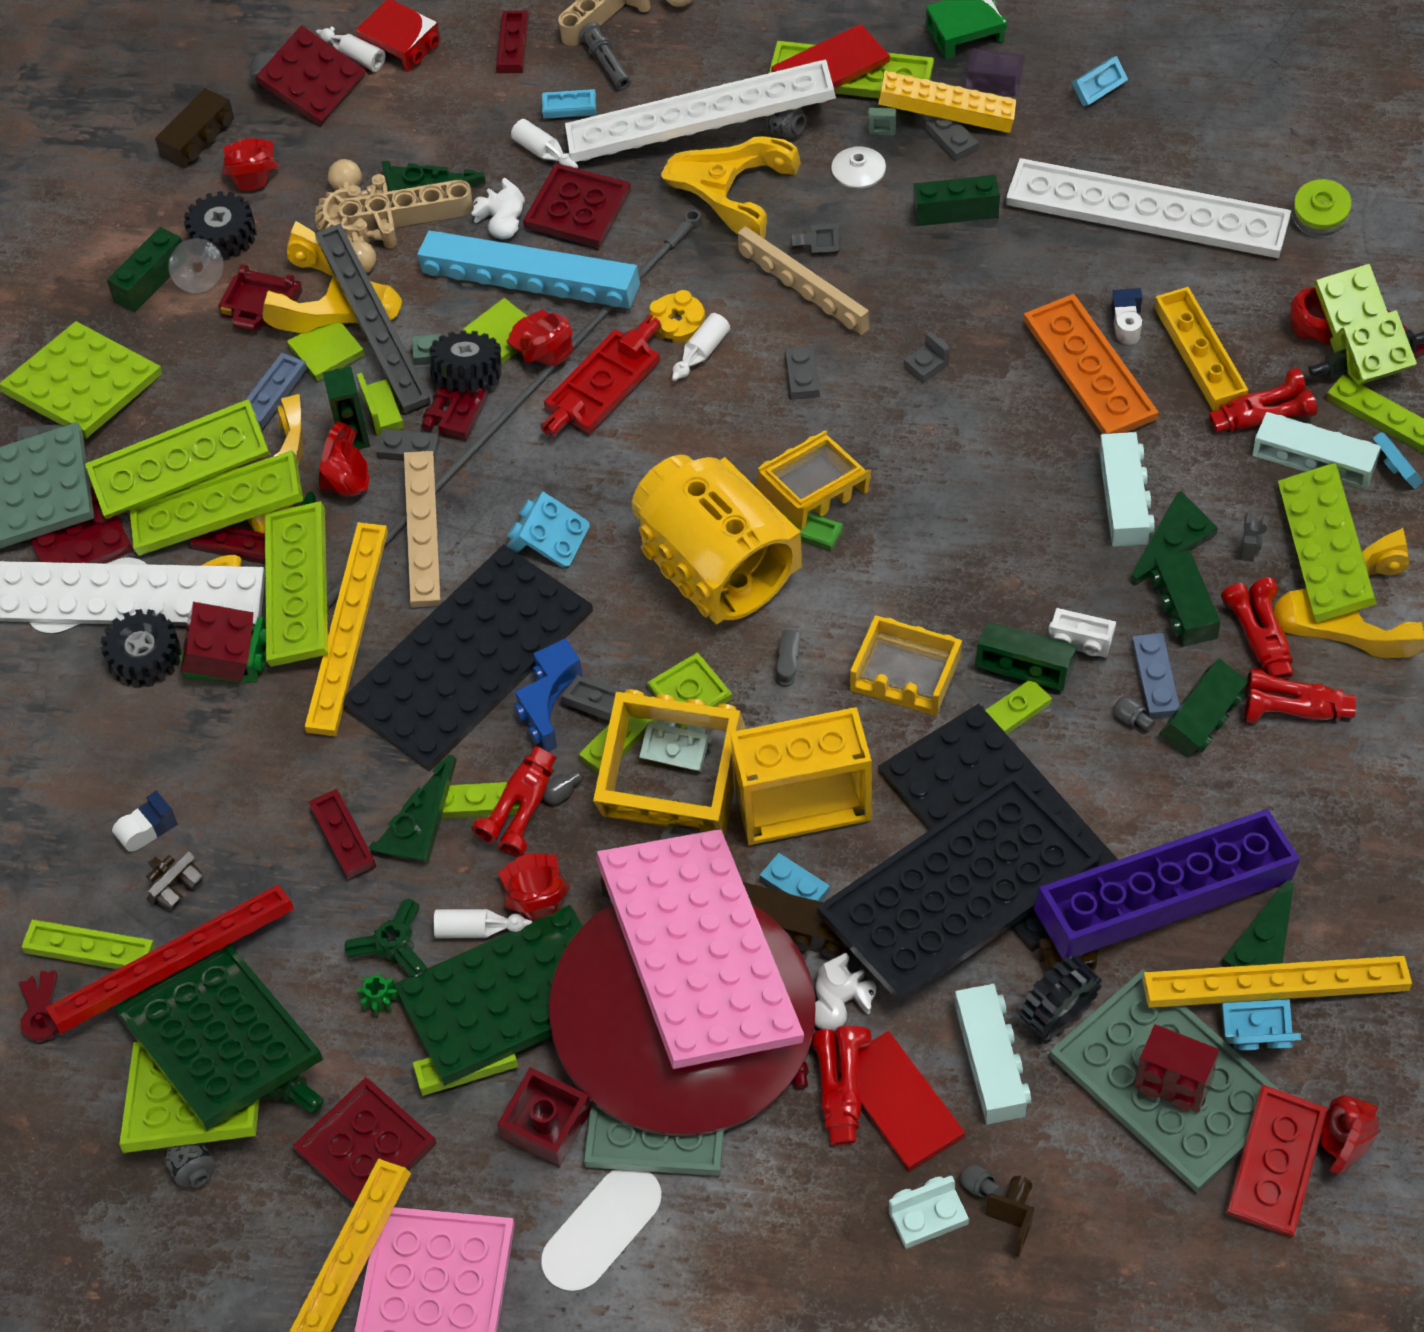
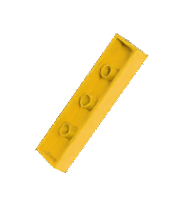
(947, 101)
(1200, 347)

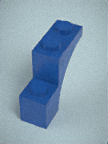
(554, 672)

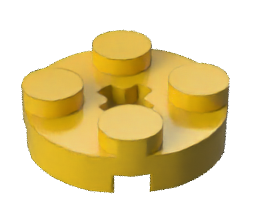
(680, 304)

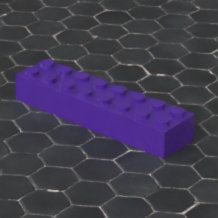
(1165, 884)

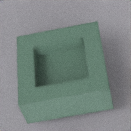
(882, 121)
(421, 348)

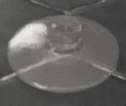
(185, 258)

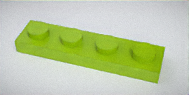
(1378, 412)
(84, 945)

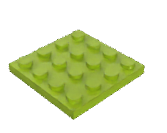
(80, 378)
(161, 1119)

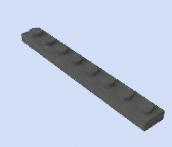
(372, 318)

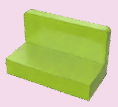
(380, 405)

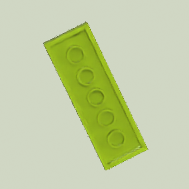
(869, 83)
(177, 459)
(217, 503)
(1326, 543)
(296, 584)

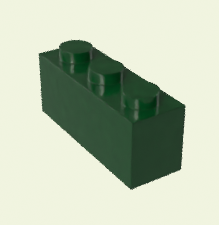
(956, 200)
(144, 270)
(346, 403)
(1185, 598)
(1025, 656)
(1204, 708)

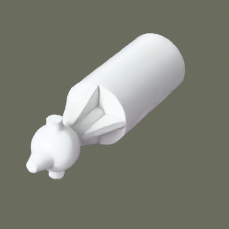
(355, 49)
(540, 143)
(701, 344)
(474, 923)

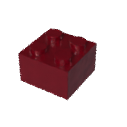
(217, 641)
(1176, 1068)
(544, 1116)

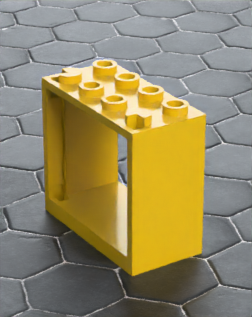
(808, 775)
(656, 810)

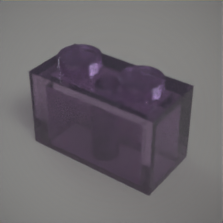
(995, 72)

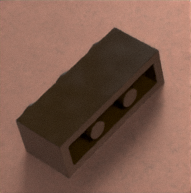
(194, 128)

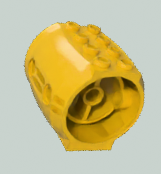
(715, 535)

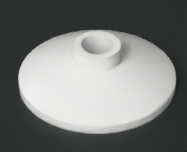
(858, 167)

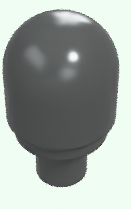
(1133, 713)
(561, 788)
(979, 1181)

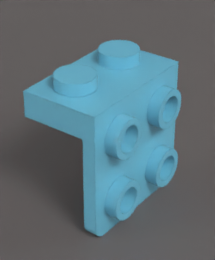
(549, 530)
(1256, 1022)

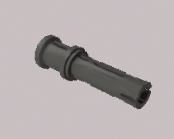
(619, 76)

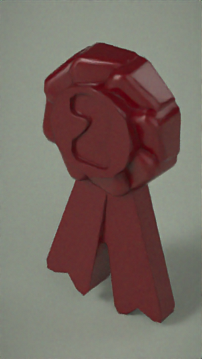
(36, 1021)

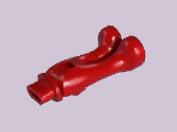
(1250, 409)
(1267, 643)
(1310, 701)
(526, 786)
(841, 1099)

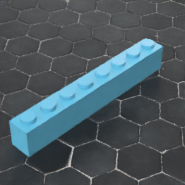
(529, 269)

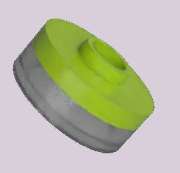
(1322, 208)

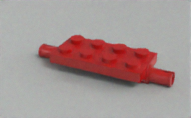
(602, 379)

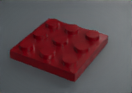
(310, 75)
(577, 205)
(86, 542)
(357, 1134)

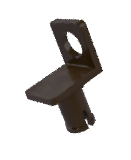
(1013, 1209)

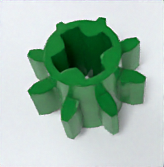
(377, 994)

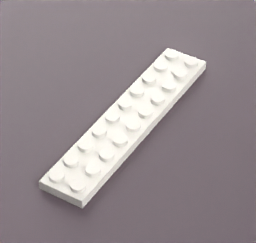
(699, 111)
(1149, 208)
(105, 591)

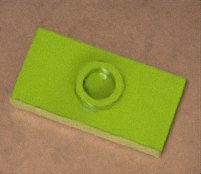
(1019, 706)

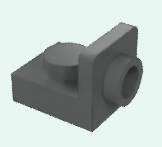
(929, 358)

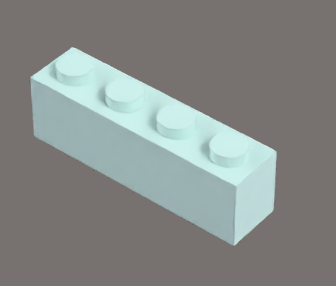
(1311, 447)
(1125, 490)
(991, 1054)

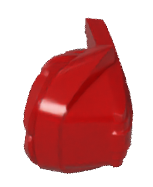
(249, 163)
(1308, 316)
(542, 338)
(342, 465)
(534, 885)
(1348, 1130)

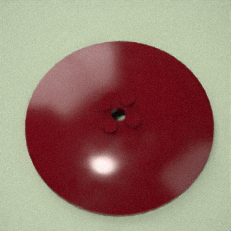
(619, 1059)

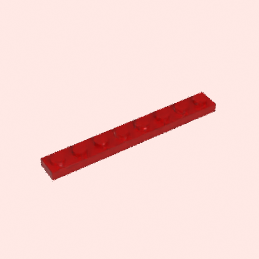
(169, 959)

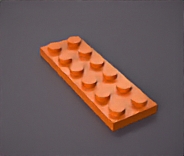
(1090, 366)

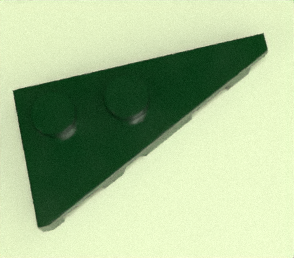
(416, 176)
(1180, 530)
(416, 826)
(1266, 936)

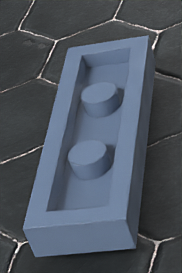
(275, 385)
(1155, 675)

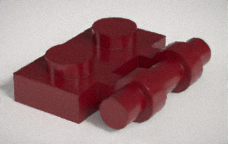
(460, 414)

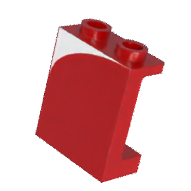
(400, 32)

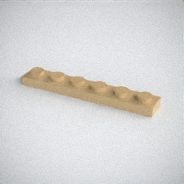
(803, 280)
(422, 529)

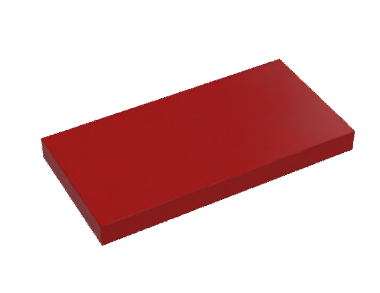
(846, 55)
(903, 1103)
(1276, 1161)

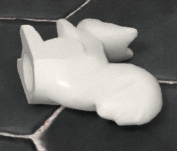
(504, 208)
(837, 986)

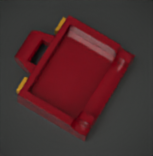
(247, 293)

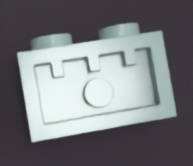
(675, 745)
(927, 1211)

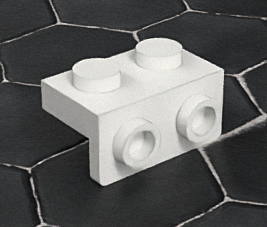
(1088, 632)

